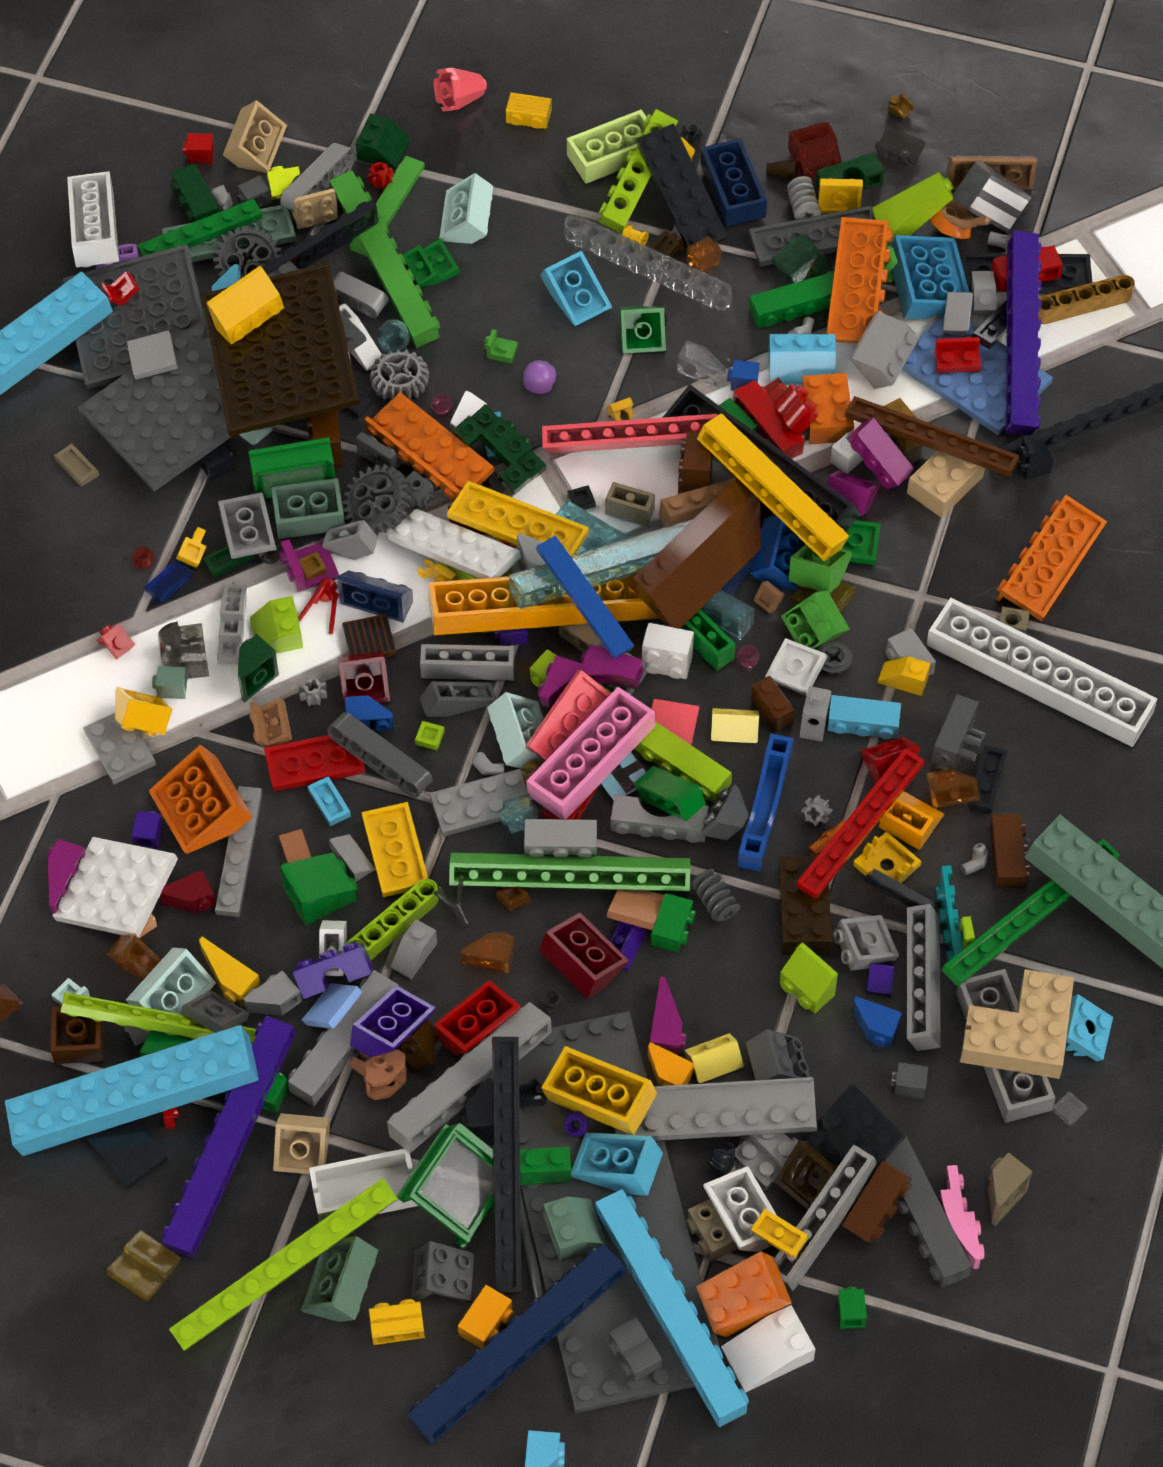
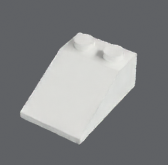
(769, 1349)

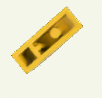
(231, 975)

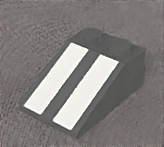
(991, 195)

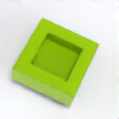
(429, 735)

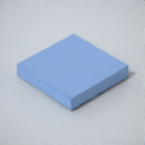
(332, 1006)

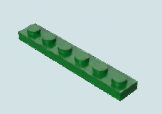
(204, 229)

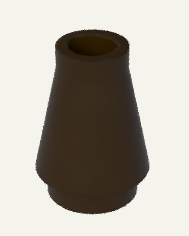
(784, 169)

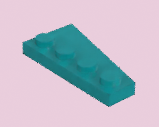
(948, 915)

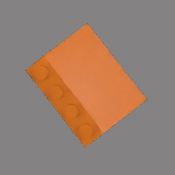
(200, 801)

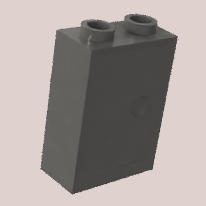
(956, 734)

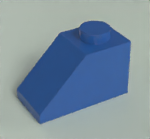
(876, 1021)

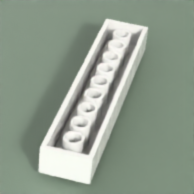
(1041, 672)

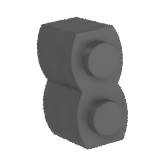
(634, 1349)

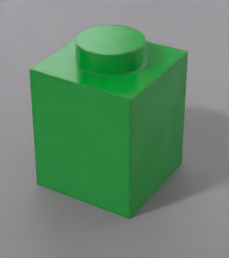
(851, 1308)

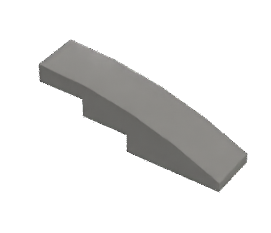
(232, 623)

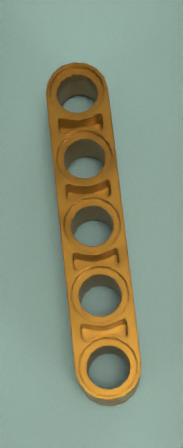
(1086, 298)

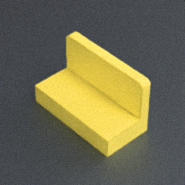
(735, 725)
(715, 1057)

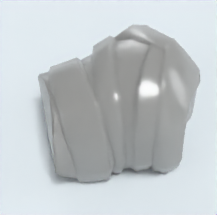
(222, 198)

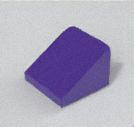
(880, 979)

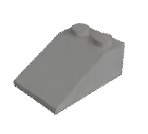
(246, 525)

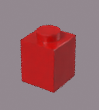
(199, 148)

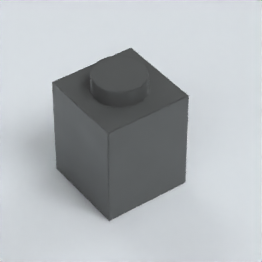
(909, 1080)

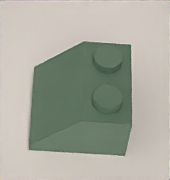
(573, 1226)

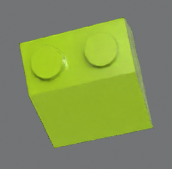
(278, 625)
(808, 979)

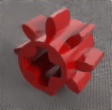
(380, 175)

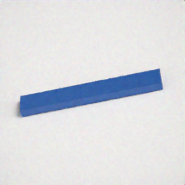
(584, 597)

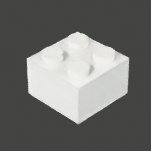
(667, 650)

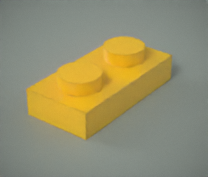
(779, 1233)

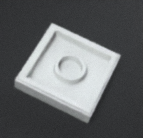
(796, 666)

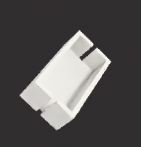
(344, 1180)

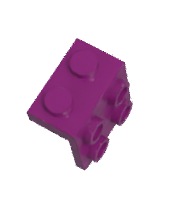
(294, 571)

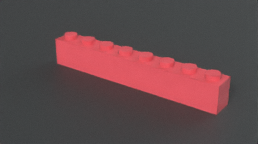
(621, 434)

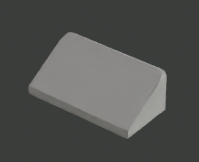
(957, 313)
(352, 856)

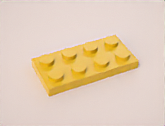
(394, 848)

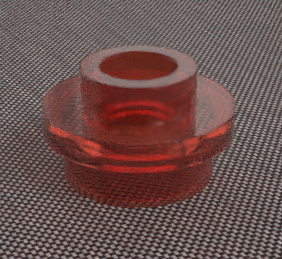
(143, 552)

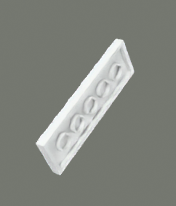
(454, 545)

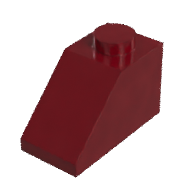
(189, 893)

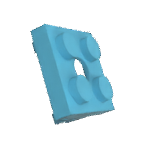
(1077, 1035)

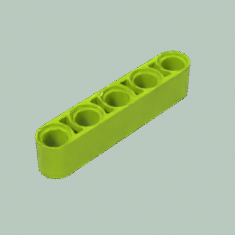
(396, 913)

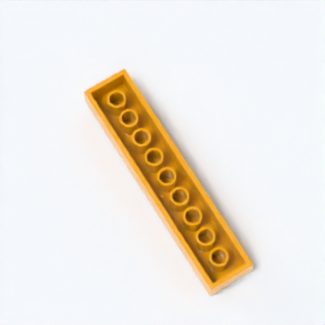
(489, 606)

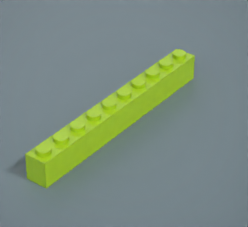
(664, 748)
(283, 1264)

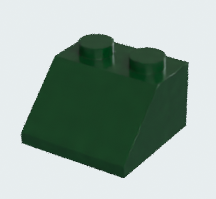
(381, 142)
(255, 666)

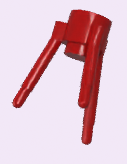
(325, 592)

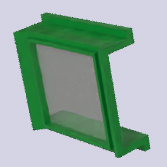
(291, 464)
(453, 1181)

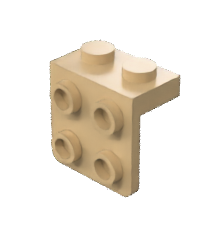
(315, 208)

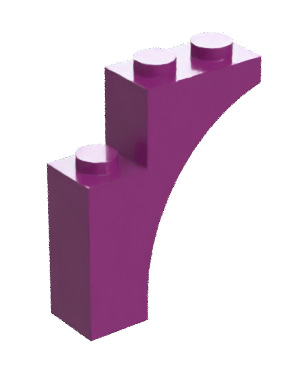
(595, 663)

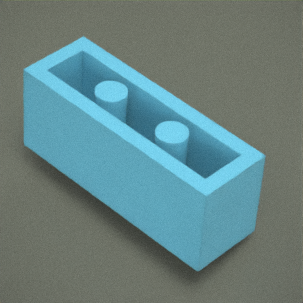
(864, 717)

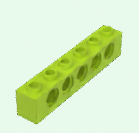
(618, 218)

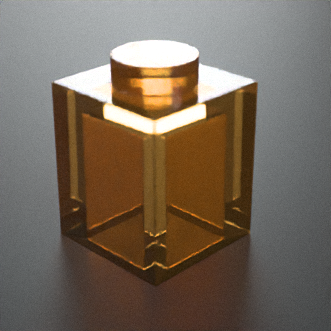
(704, 254)

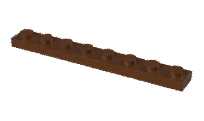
(934, 436)

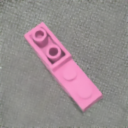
(962, 1222)

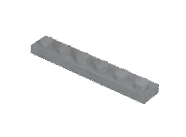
(238, 857)

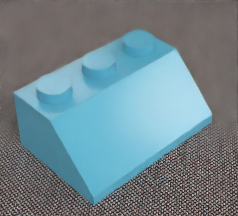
(801, 355)

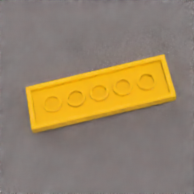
(508, 517)

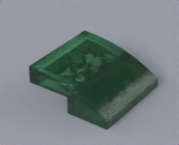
(801, 260)

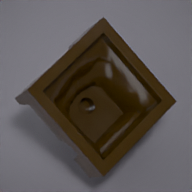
(805, 1173)

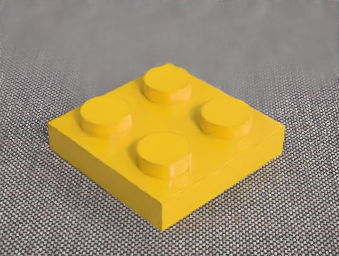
(839, 194)

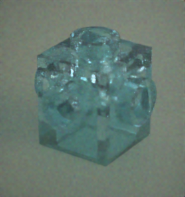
(517, 810)

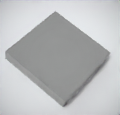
(152, 355)

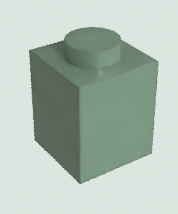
(170, 682)

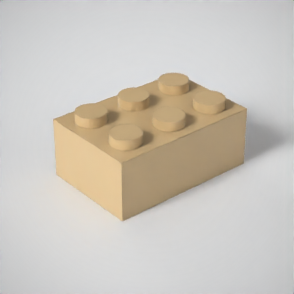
(943, 482)

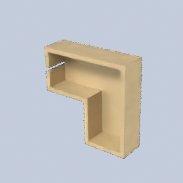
(1025, 1040)

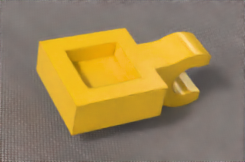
(192, 549)
(437, 572)

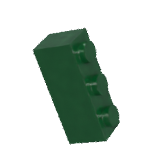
(193, 193)

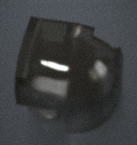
(184, 648)

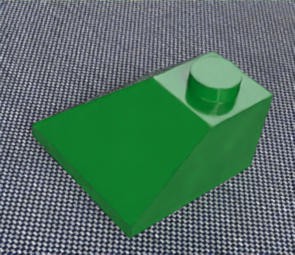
(642, 329)

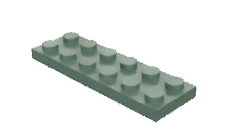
(275, 221)

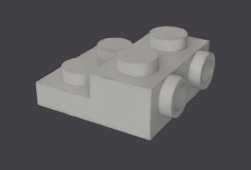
(864, 941)
(765, 1156)

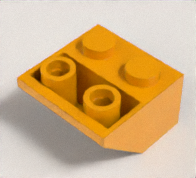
(910, 820)

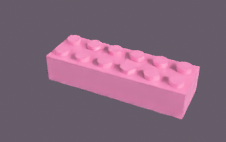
(591, 753)

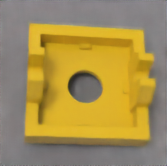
(887, 848)

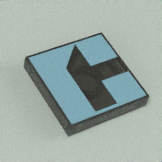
(622, 778)

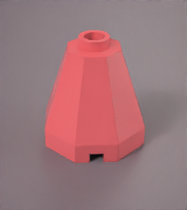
(457, 88)

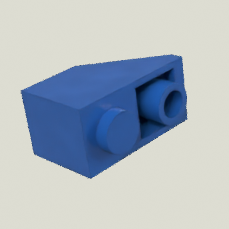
(370, 713)

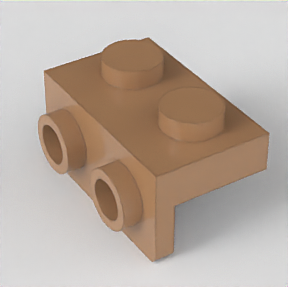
(270, 723)

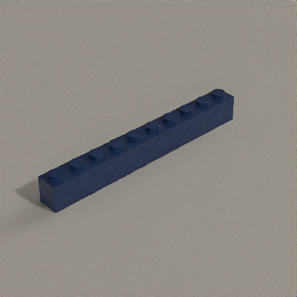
(516, 1344)

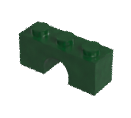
(864, 167)

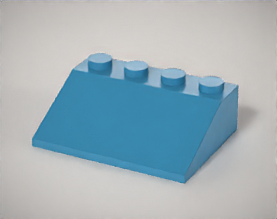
(926, 274)

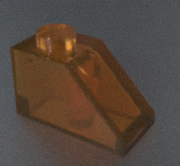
(952, 788)
(490, 952)
(133, 956)

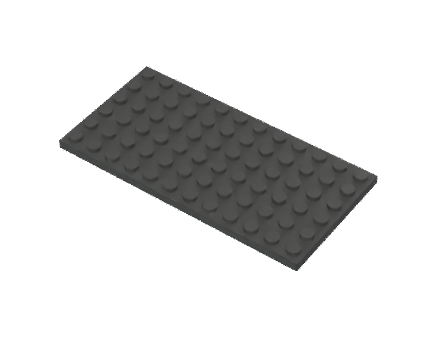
(176, 415)

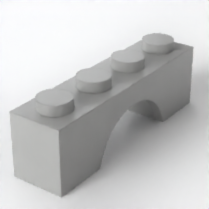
(631, 818)

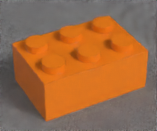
(832, 399)
(743, 1294)

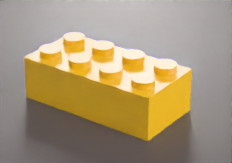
(599, 1090)

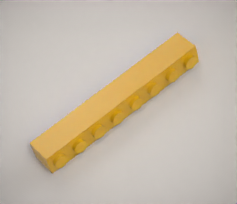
(772, 487)

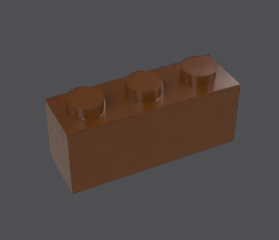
(1009, 851)
(878, 1202)

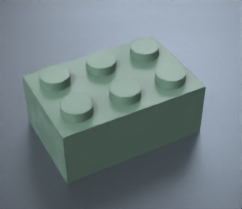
(307, 508)

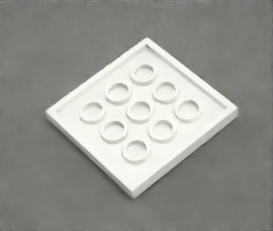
(115, 887)

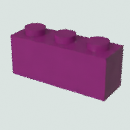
(880, 453)

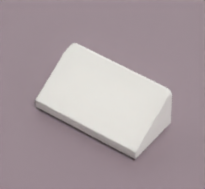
(468, 406)

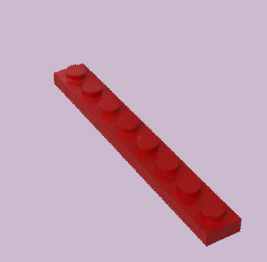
(860, 823)

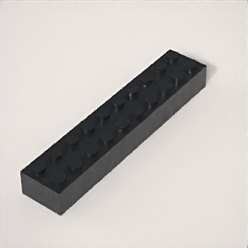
(837, 507)

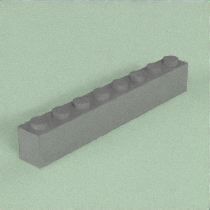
(459, 1083)

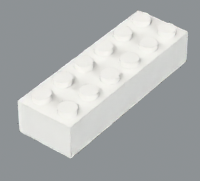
(92, 219)

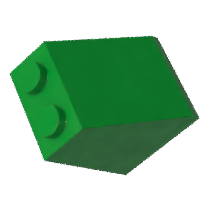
(318, 886)

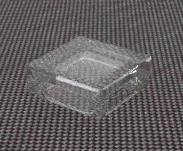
(1069, 1108)

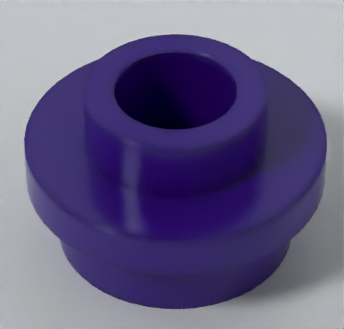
(569, 1124)

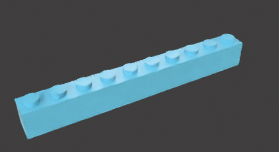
(671, 1308)

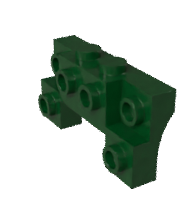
(505, 444)

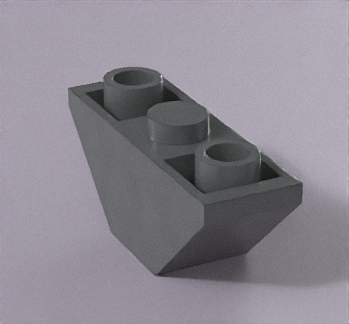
(726, 815)

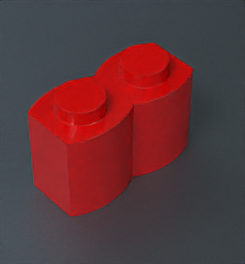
(796, 408)

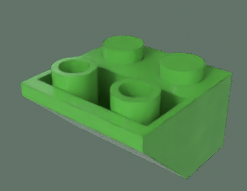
(815, 621)

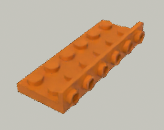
(858, 277)
(428, 446)
(1051, 557)

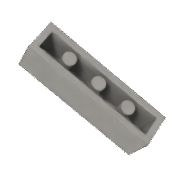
(467, 662)

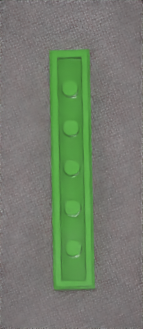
(394, 194)

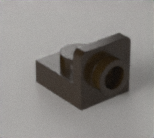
(668, 244)

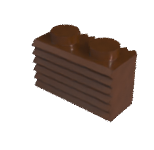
(772, 704)

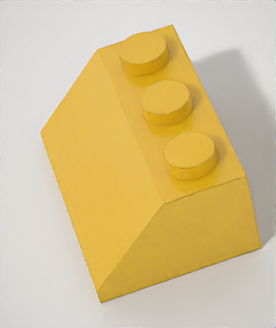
(245, 305)

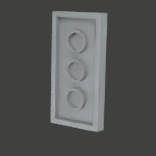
(476, 802)

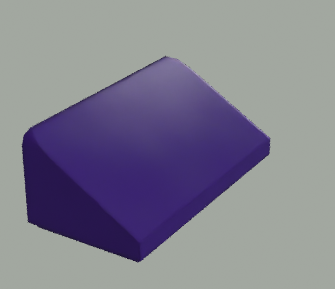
(627, 940)

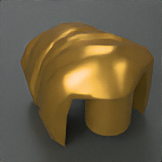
(900, 106)

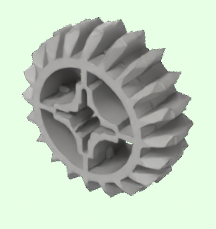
(398, 369)

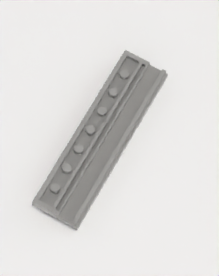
(730, 1109)

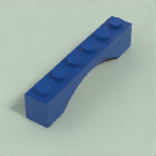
(766, 803)

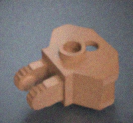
(380, 1072)

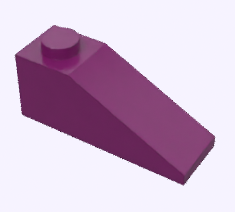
(62, 866)
(667, 1022)

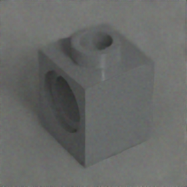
(256, 190)

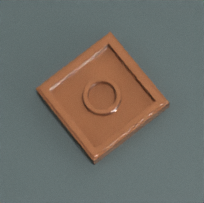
(636, 907)

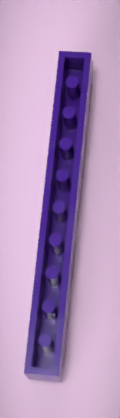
(1022, 333)
(227, 1141)

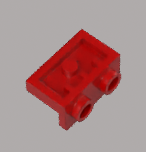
(957, 355)

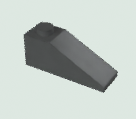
(453, 698)

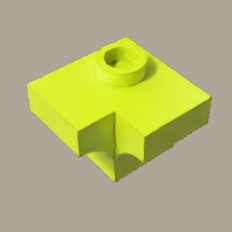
(280, 179)

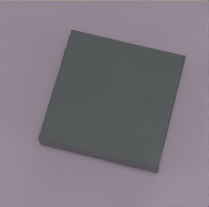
(214, 1012)

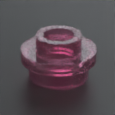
(441, 399)
(748, 650)

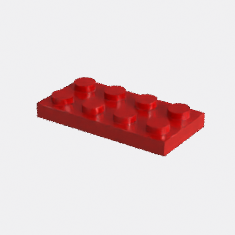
(308, 762)

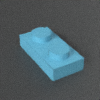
(329, 801)

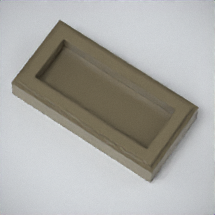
(76, 465)

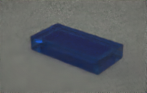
(168, 581)

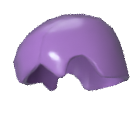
(539, 377)

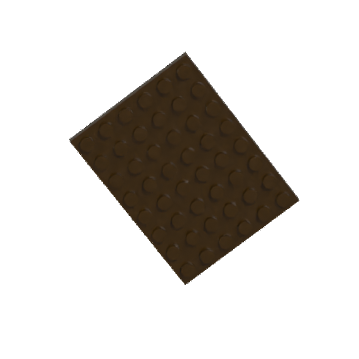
(291, 362)

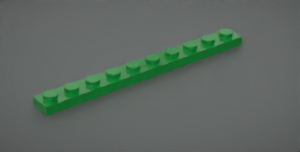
(1010, 929)

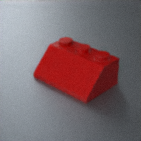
(475, 1018)

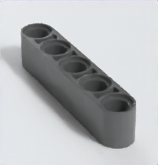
(379, 755)

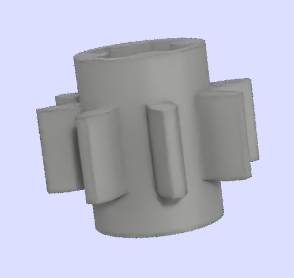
(312, 691)
(812, 814)

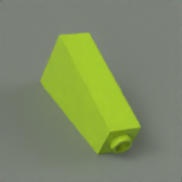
(915, 205)

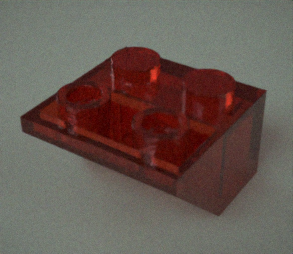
(814, 148)

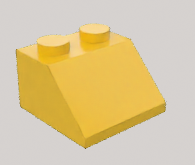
(141, 711)

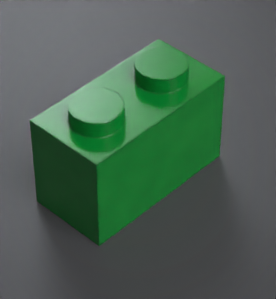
(672, 923)
(545, 1166)

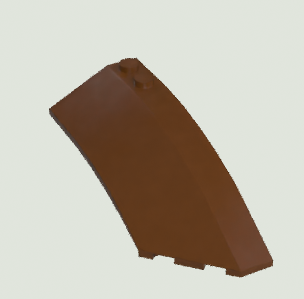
(701, 556)

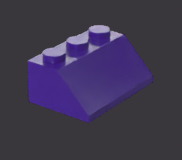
(389, 1022)

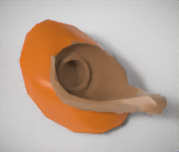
(956, 221)

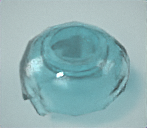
(394, 335)

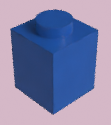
(742, 373)

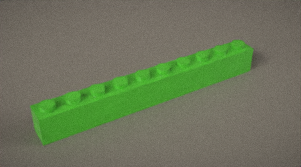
(389, 264)
(570, 871)

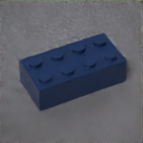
(733, 182)

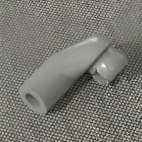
(806, 327)
(484, 765)
(978, 860)

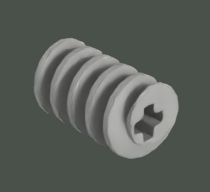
(803, 198)

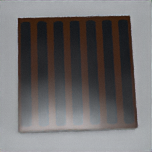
(369, 635)

